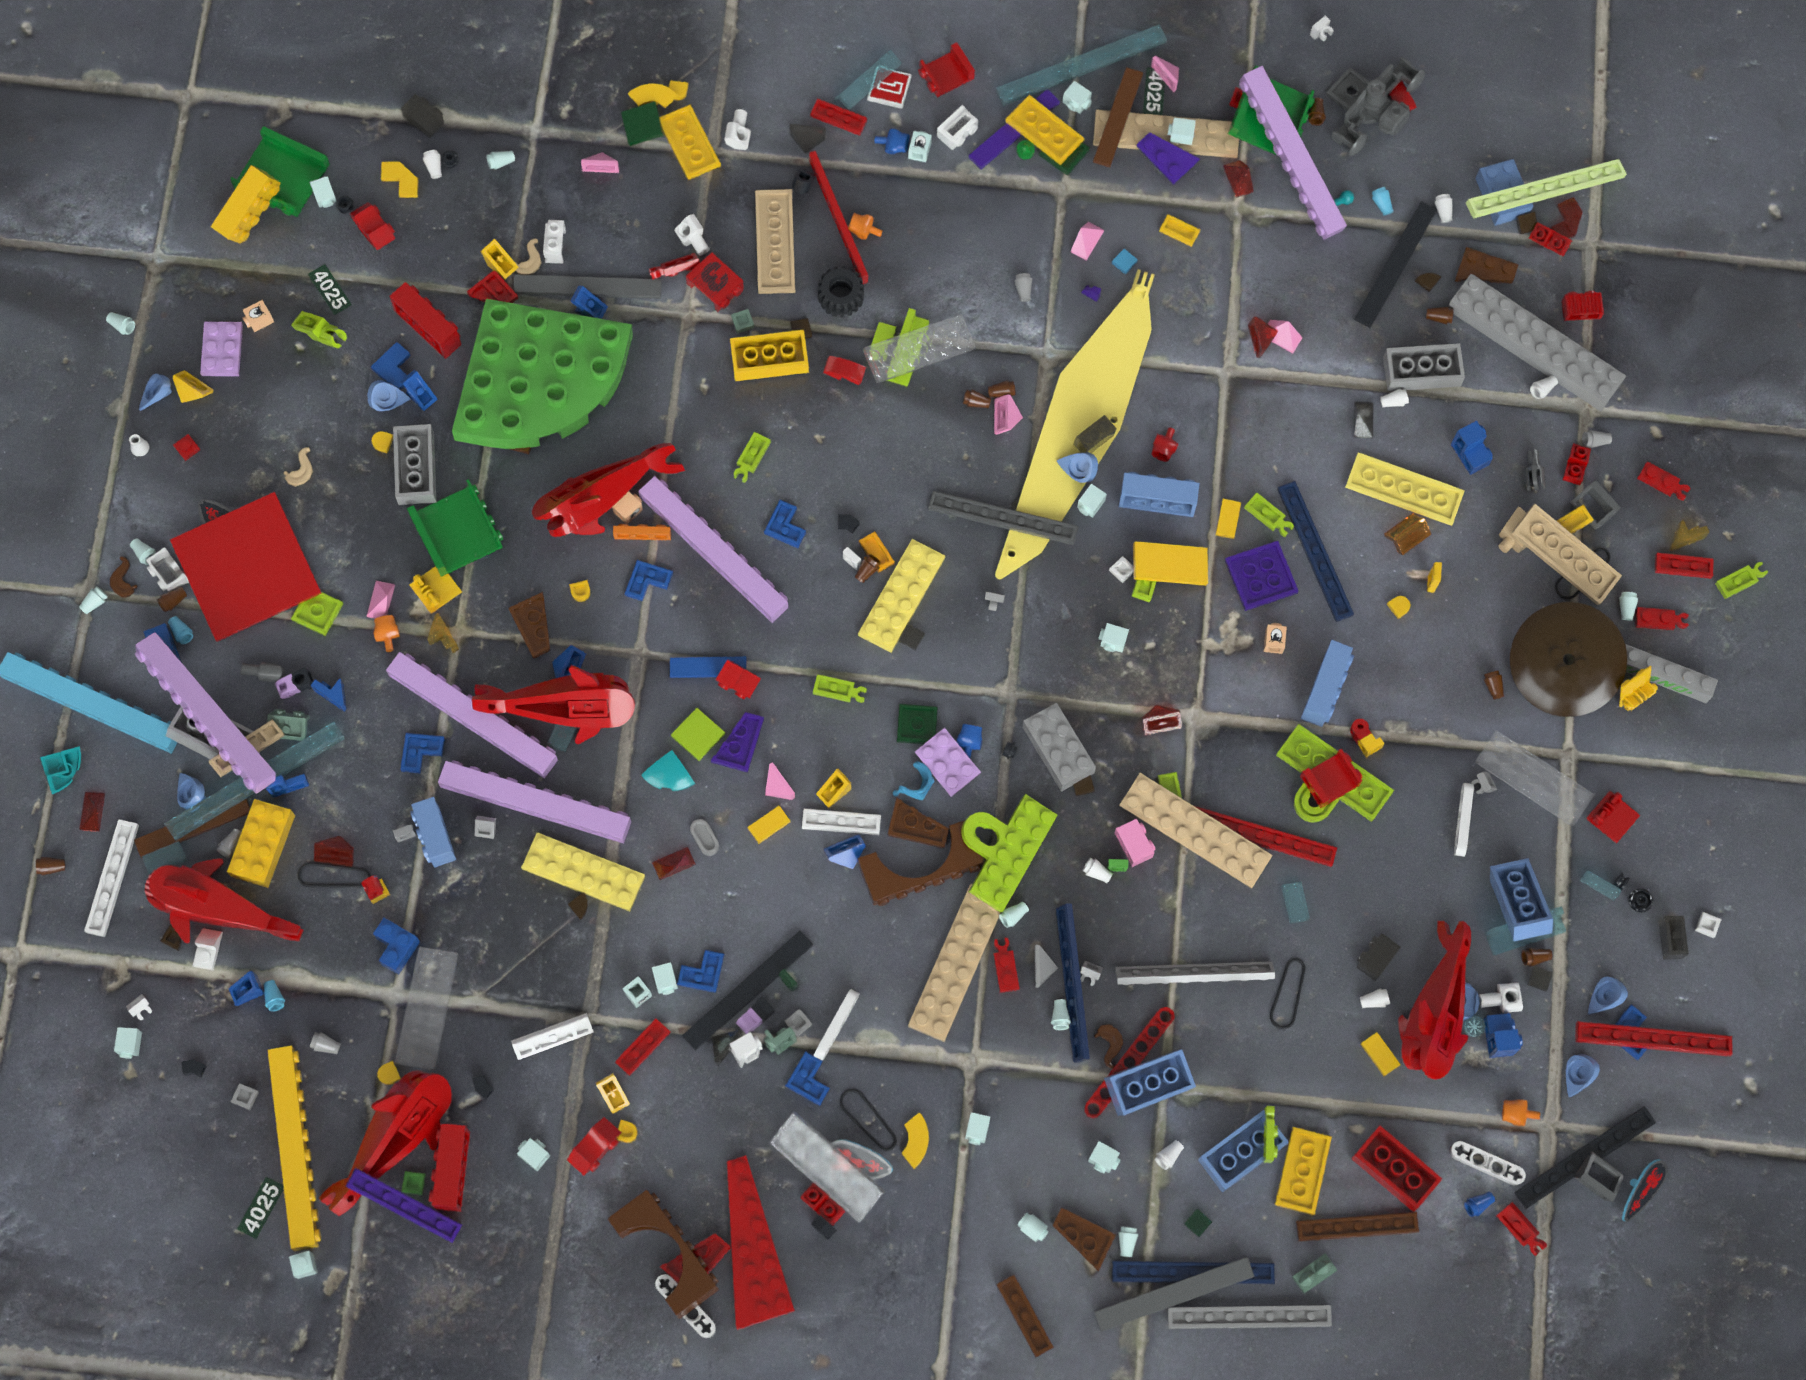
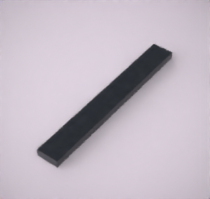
(1395, 264)
(747, 990)
(1601, 1146)

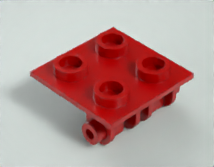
(1613, 816)

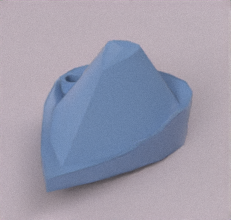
(156, 389)
(385, 396)
(1079, 466)
(189, 791)
(1607, 995)
(1580, 1073)

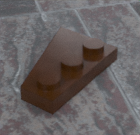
(1485, 267)
(532, 624)
(914, 826)
(1086, 1237)

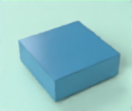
(1124, 261)

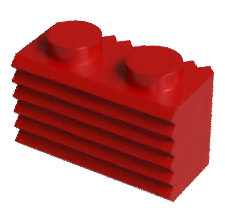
(1582, 306)

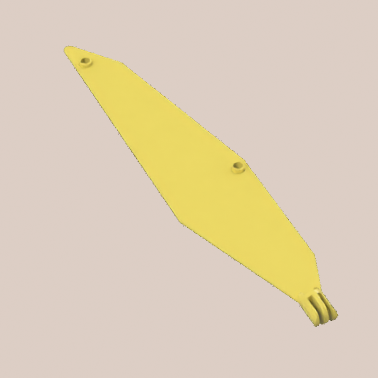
(1089, 387)

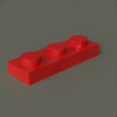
(838, 117)
(1684, 565)
(642, 1047)

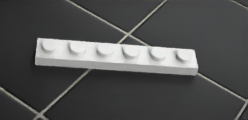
(111, 878)

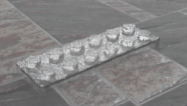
(919, 348)
(1534, 778)
(426, 1008)
(827, 1167)

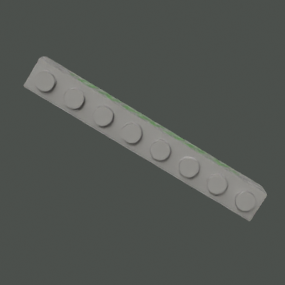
(1671, 675)

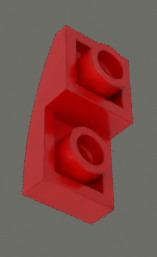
(1400, 94)
(1550, 239)
(843, 368)
(1576, 464)
(822, 1204)

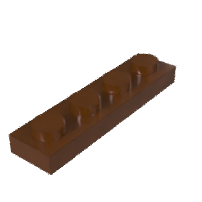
(1024, 1316)

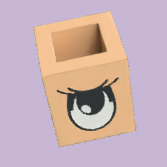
(257, 316)
(628, 507)
(1275, 638)

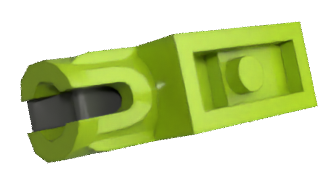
(319, 329)

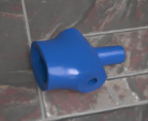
(894, 142)
(970, 738)

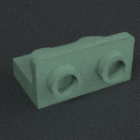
(292, 724)
(782, 1041)

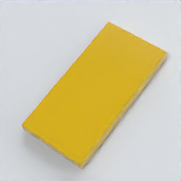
(1044, 129)
(689, 142)
(1170, 563)
(1303, 1170)

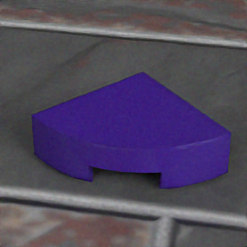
(1093, 293)

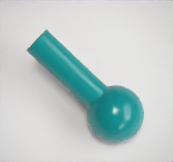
(1346, 198)

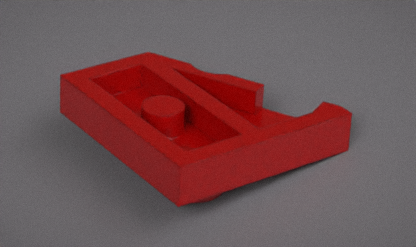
(493, 288)

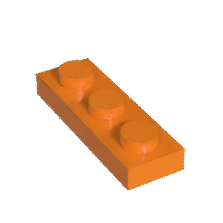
(642, 532)

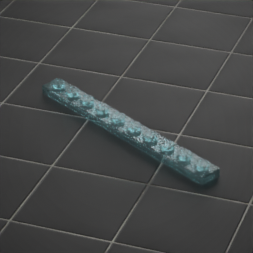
(1081, 65)
(237, 791)

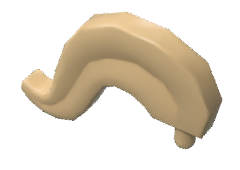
(533, 264)
(302, 475)

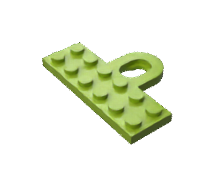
(1306, 751)
(1012, 852)

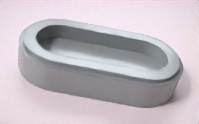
(704, 837)

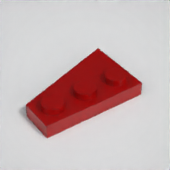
(710, 1250)

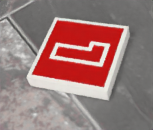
(891, 90)

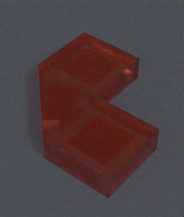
(1572, 214)

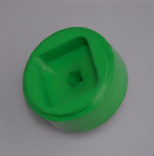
(1025, 150)

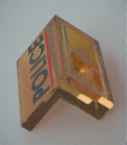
(1408, 533)

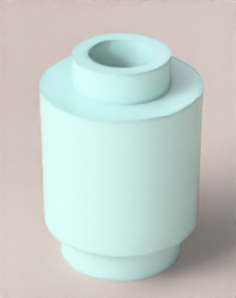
(1033, 1227)

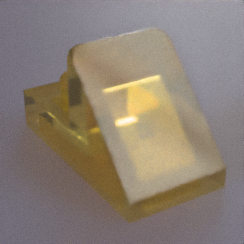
(1685, 537)
(439, 631)

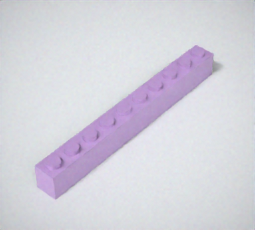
(1292, 153)
(714, 549)
(459, 707)
(205, 713)
(534, 802)

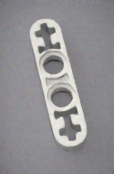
(1463, 819)
(836, 1024)
(1486, 1166)
(699, 1328)

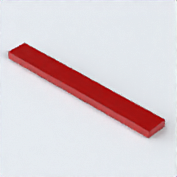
(838, 216)
(1278, 840)
(1653, 1038)

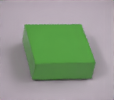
(1117, 865)
(413, 1182)

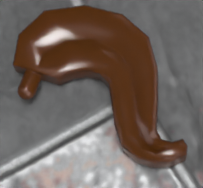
(116, 580)
(1115, 1040)

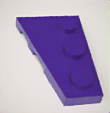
(1167, 157)
(741, 743)

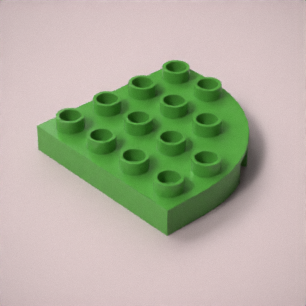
(537, 374)

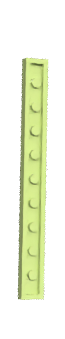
(1545, 188)

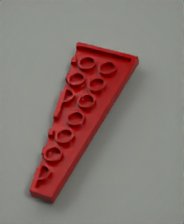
(757, 1273)

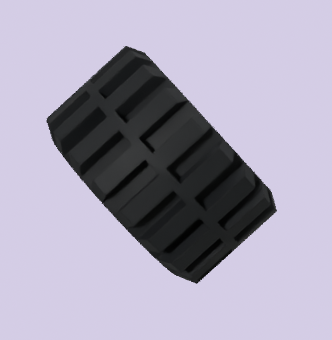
(840, 305)

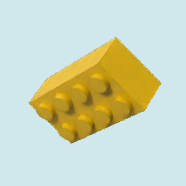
(246, 205)
(769, 355)
(261, 843)

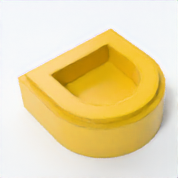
(679, 88)
(382, 441)
(580, 590)
(1399, 606)
(388, 1073)
(628, 1130)

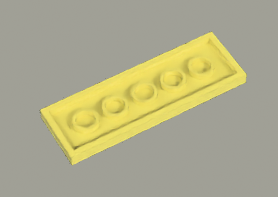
(1405, 489)
(901, 595)
(583, 871)

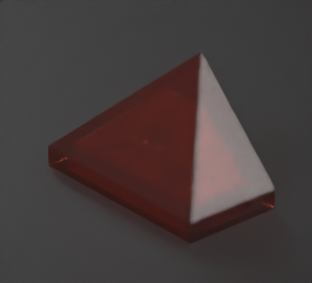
(1239, 178)
(1261, 335)
(1161, 719)
(92, 811)
(334, 851)
(673, 863)

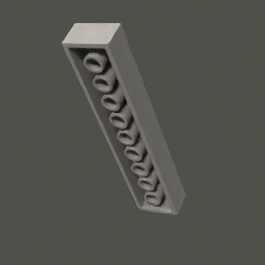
(1536, 342)

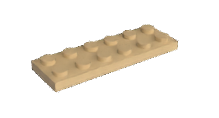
(775, 241)
(1566, 554)

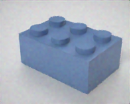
(1498, 178)
(432, 832)

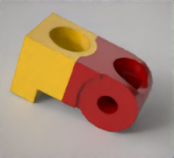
(1364, 737)
(375, 888)

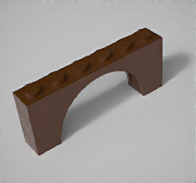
(887, 885)
(695, 1282)

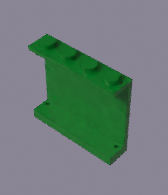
(1247, 127)
(291, 165)
(456, 530)

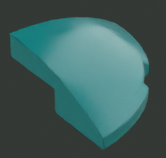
(61, 768)
(668, 773)

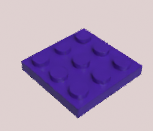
(1261, 575)

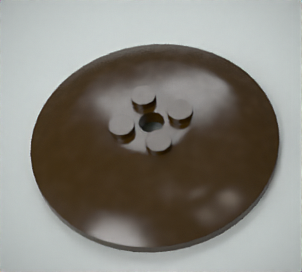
(1564, 630)

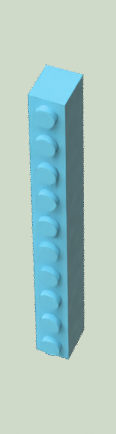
(86, 700)

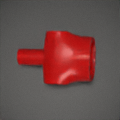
(1164, 446)

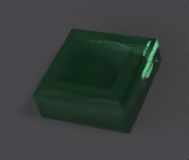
(788, 980)
(1198, 1223)

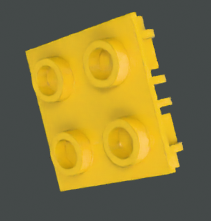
(434, 590)
(1637, 689)

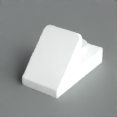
(207, 948)

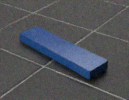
(701, 666)

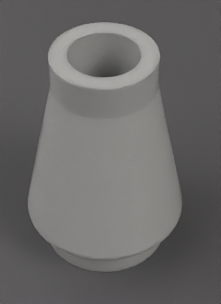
(1023, 284)
(1594, 438)
(229, 843)
(323, 1043)

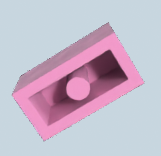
(1134, 842)

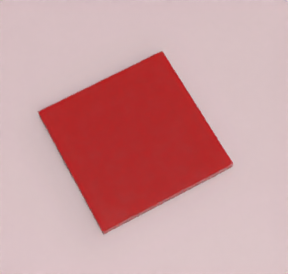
(245, 566)

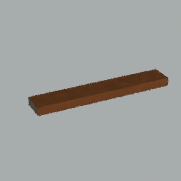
(1118, 117)
(163, 838)
(1357, 1226)

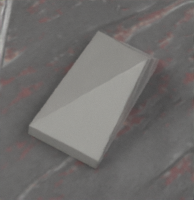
(1043, 966)

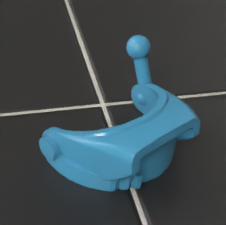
(927, 782)

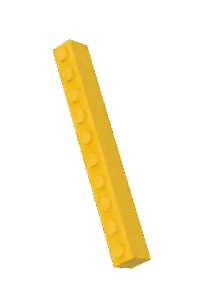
(293, 1148)

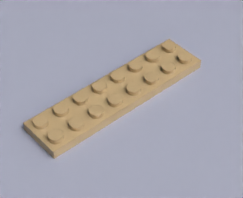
(1209, 137)
(1196, 830)
(954, 968)

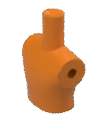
(862, 225)
(386, 630)
(1517, 1112)

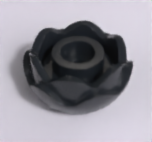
(1645, 896)

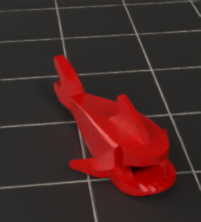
(583, 499)
(571, 700)
(196, 897)
(1435, 1023)
(397, 1127)

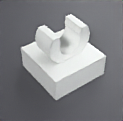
(1320, 28)
(138, 1005)

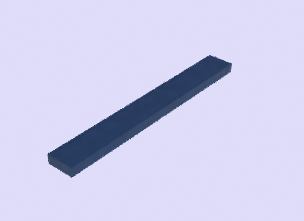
(1315, 551)
(1072, 983)
(1175, 1271)

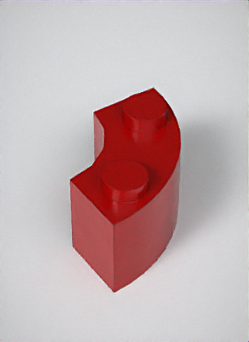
(372, 225)
(594, 1146)

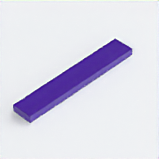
(1005, 136)
(403, 1205)

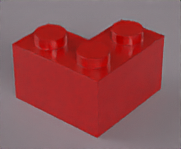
(737, 678)

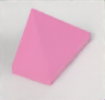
(1166, 71)
(600, 163)
(1086, 240)
(1287, 335)
(1005, 414)
(380, 599)
(777, 785)

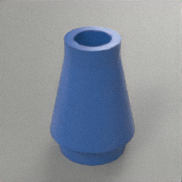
(1477, 1204)

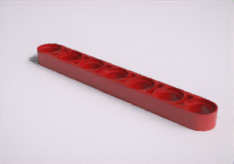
(1133, 1053)

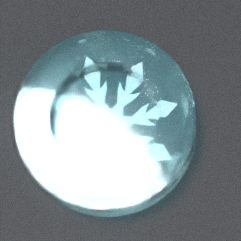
(1475, 1026)

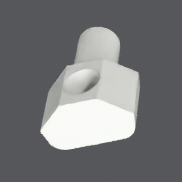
(736, 134)
(690, 232)
(1499, 999)

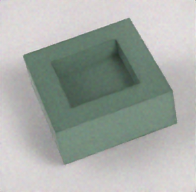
(742, 321)

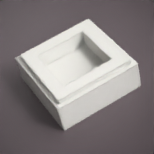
(851, 558)
(1122, 569)
(1708, 924)

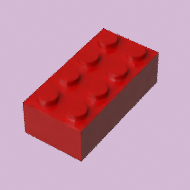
(425, 319)
(450, 1167)
(1396, 1168)

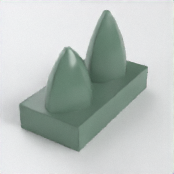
(1314, 1273)

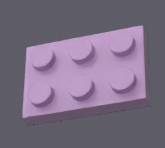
(221, 348)
(948, 762)

